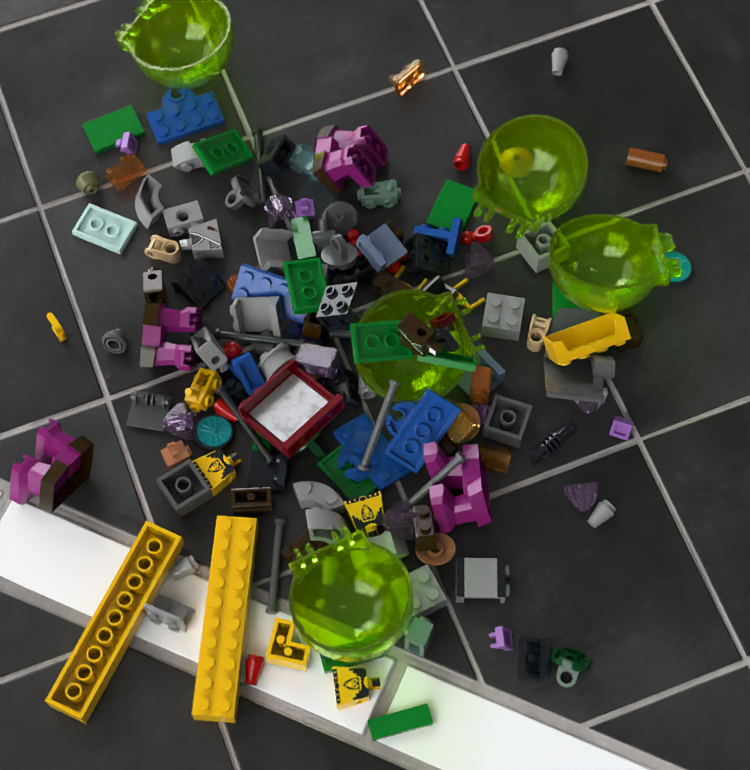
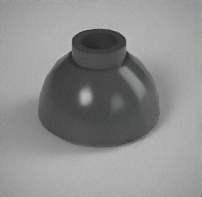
(115, 341)

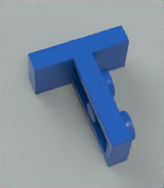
(444, 234)
(247, 372)

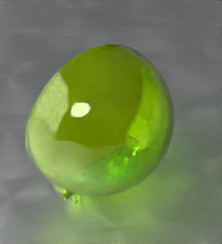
(179, 41)
(530, 172)
(610, 261)
(414, 374)
(350, 598)

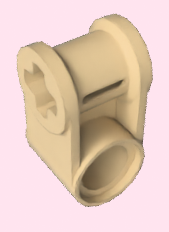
(160, 249)
(538, 328)

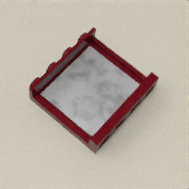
(290, 408)

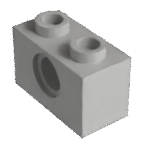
(174, 216)

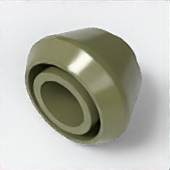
(88, 182)

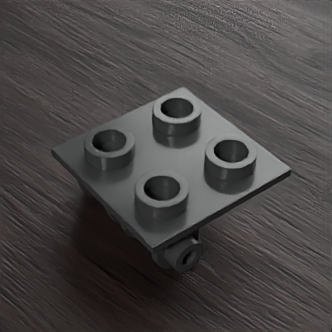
(148, 410)

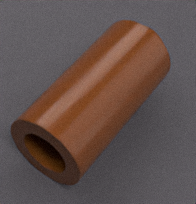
(646, 160)

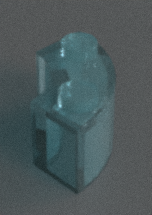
(302, 160)

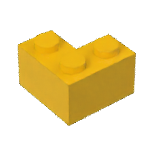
(283, 649)

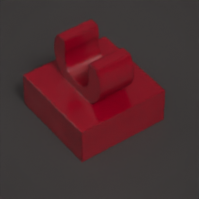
(443, 320)

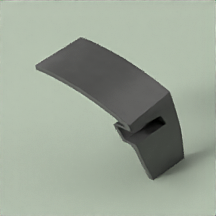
(583, 377)

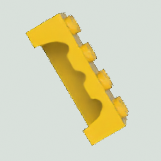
(586, 338)

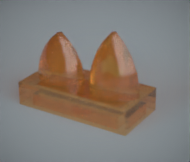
(408, 77)
(495, 459)

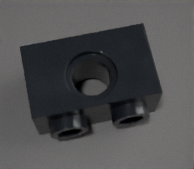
(276, 155)

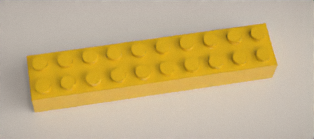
(225, 620)
(115, 622)

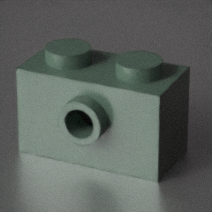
(418, 635)

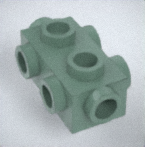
(381, 193)

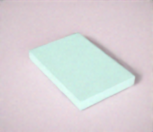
(104, 228)

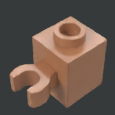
(175, 454)

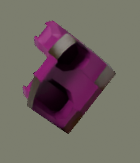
(347, 155)
(154, 345)
(55, 472)

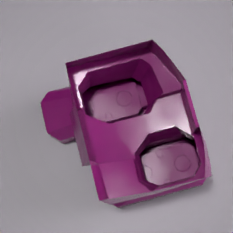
(469, 476)

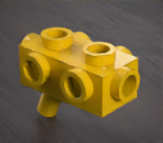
(202, 390)

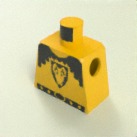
(217, 469)
(366, 513)
(353, 686)

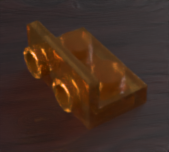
(126, 172)

